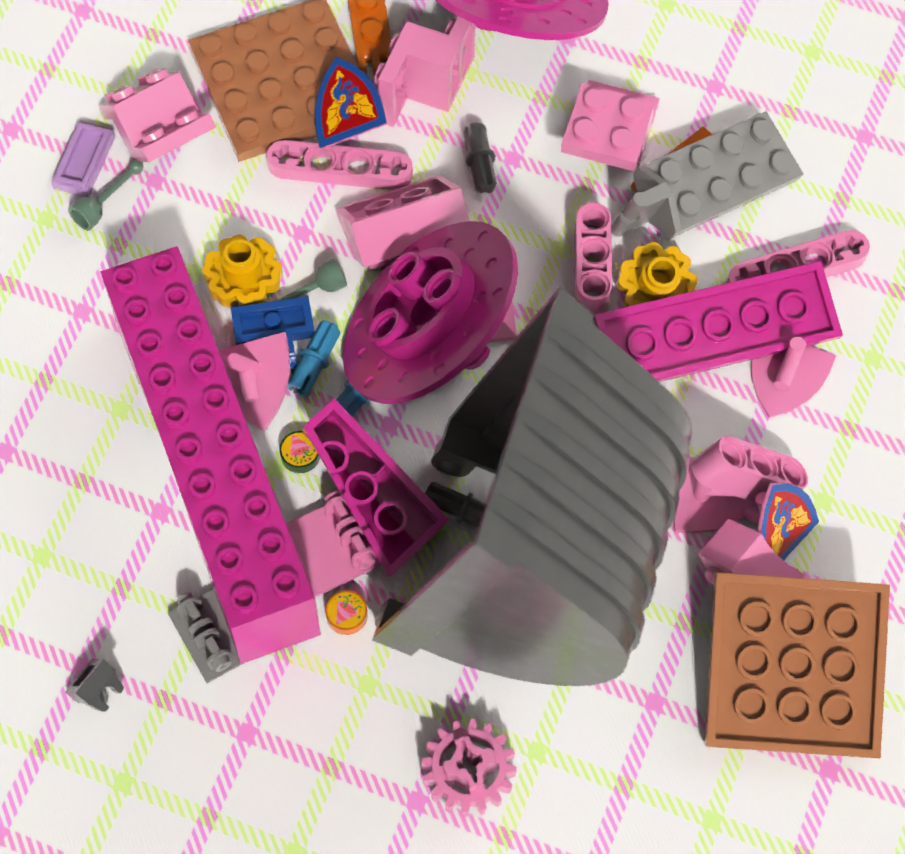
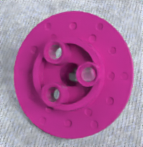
(533, 17)
(431, 313)

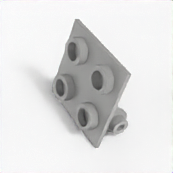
(205, 634)

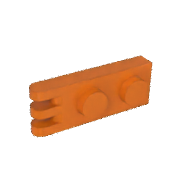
(370, 32)

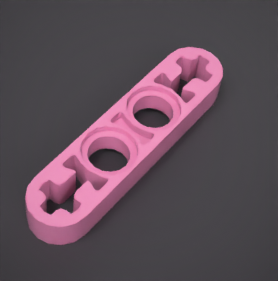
(338, 171)
(795, 256)

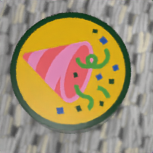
(298, 453)

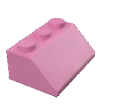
(394, 220)

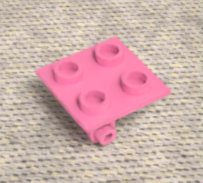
(331, 545)

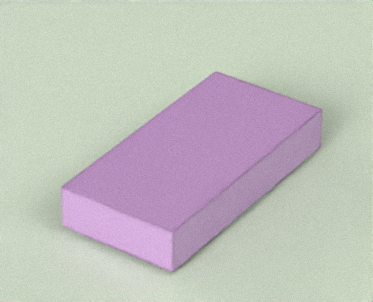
(83, 159)

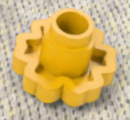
(242, 271)
(655, 274)

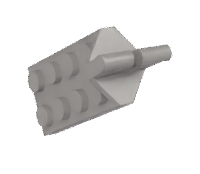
(709, 178)

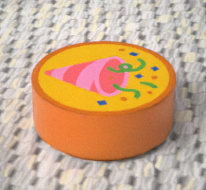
(346, 612)

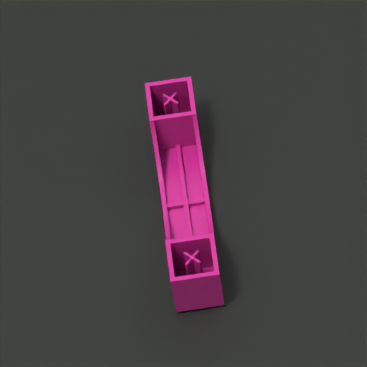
(212, 456)

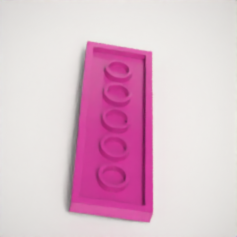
(725, 322)

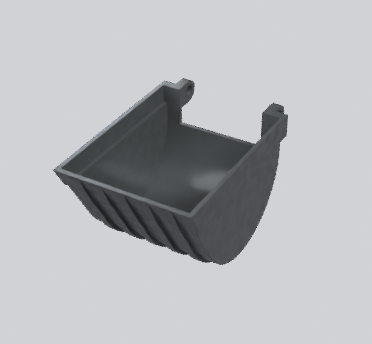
(575, 516)

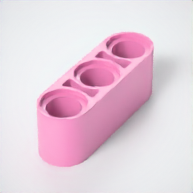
(596, 245)
(745, 468)

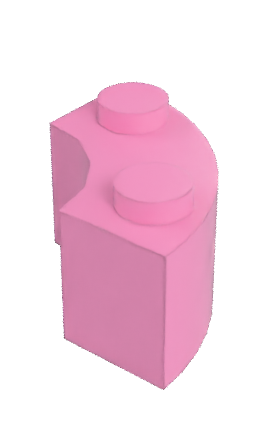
(742, 551)

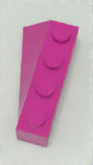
(380, 495)

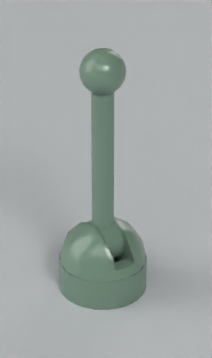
(87, 210)
(327, 278)

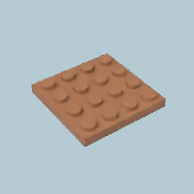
(270, 73)
(797, 665)

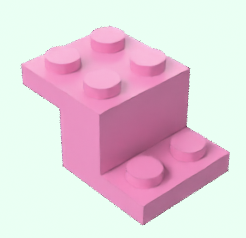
(426, 66)
(155, 115)
(610, 125)

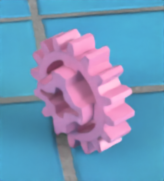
(453, 774)

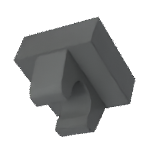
(91, 681)

